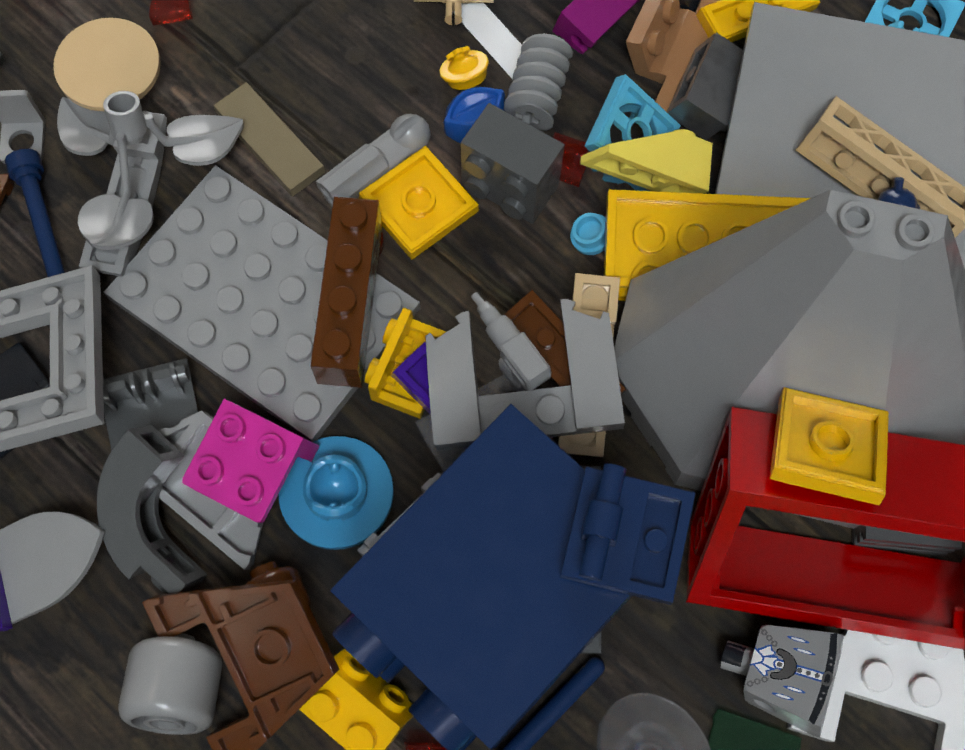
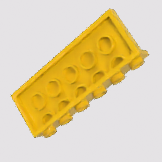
(660, 227)

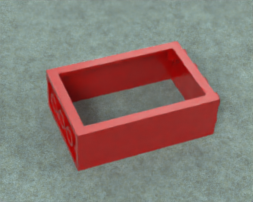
(822, 578)

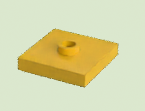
(420, 202)
(830, 446)

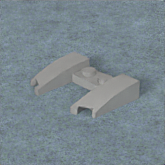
(583, 407)

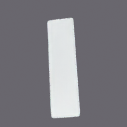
(492, 35)

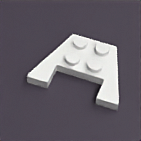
(904, 677)

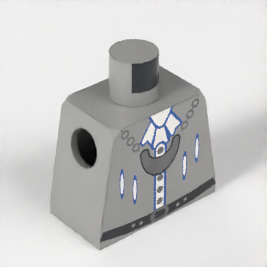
(788, 673)

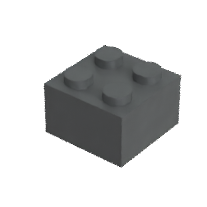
(510, 163)

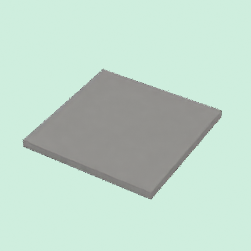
(803, 60)

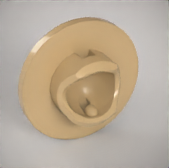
(106, 59)

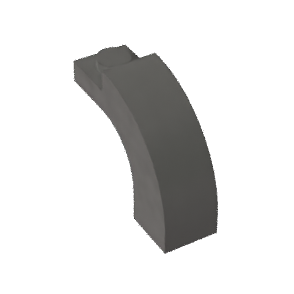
(130, 511)

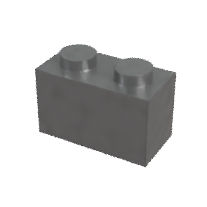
(708, 87)

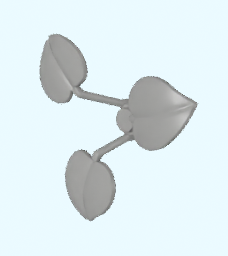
(196, 140)

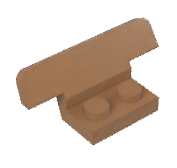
(664, 43)

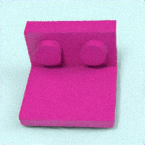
(245, 461)

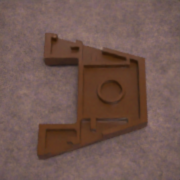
(266, 644)

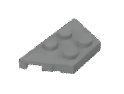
(219, 524)

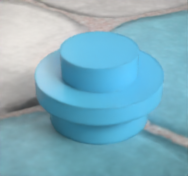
(589, 233)

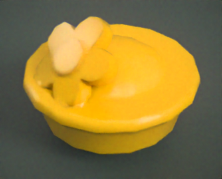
(464, 68)

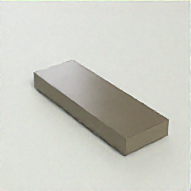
(271, 140)

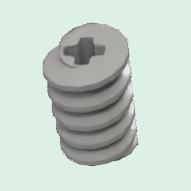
(538, 80)

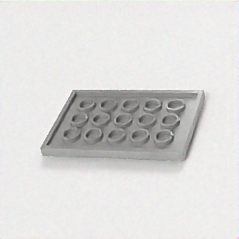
(242, 298)

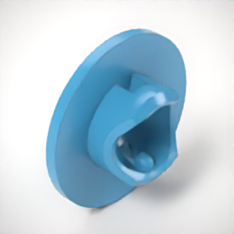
(338, 494)

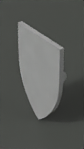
(45, 559)

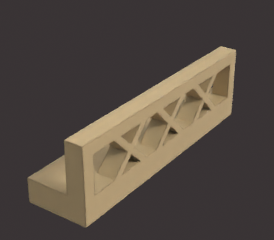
(867, 171)

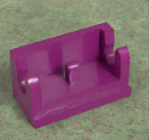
(589, 21)

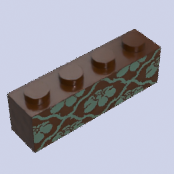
(347, 292)

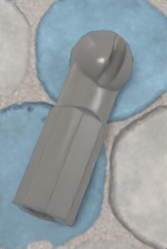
(375, 159)

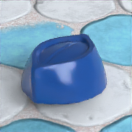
(466, 109)

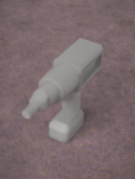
(519, 357)

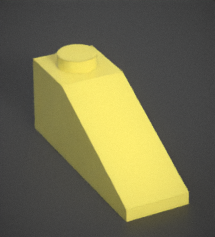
(657, 162)

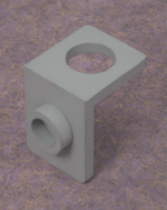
(20, 116)

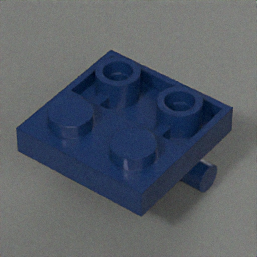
(628, 534)

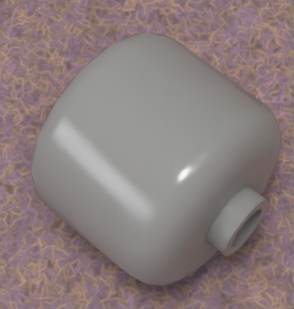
(170, 685)

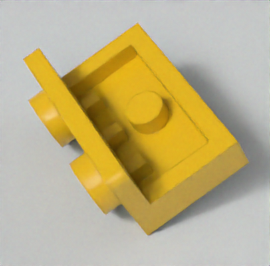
(401, 340)
(358, 707)

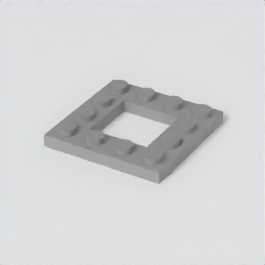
(75, 394)

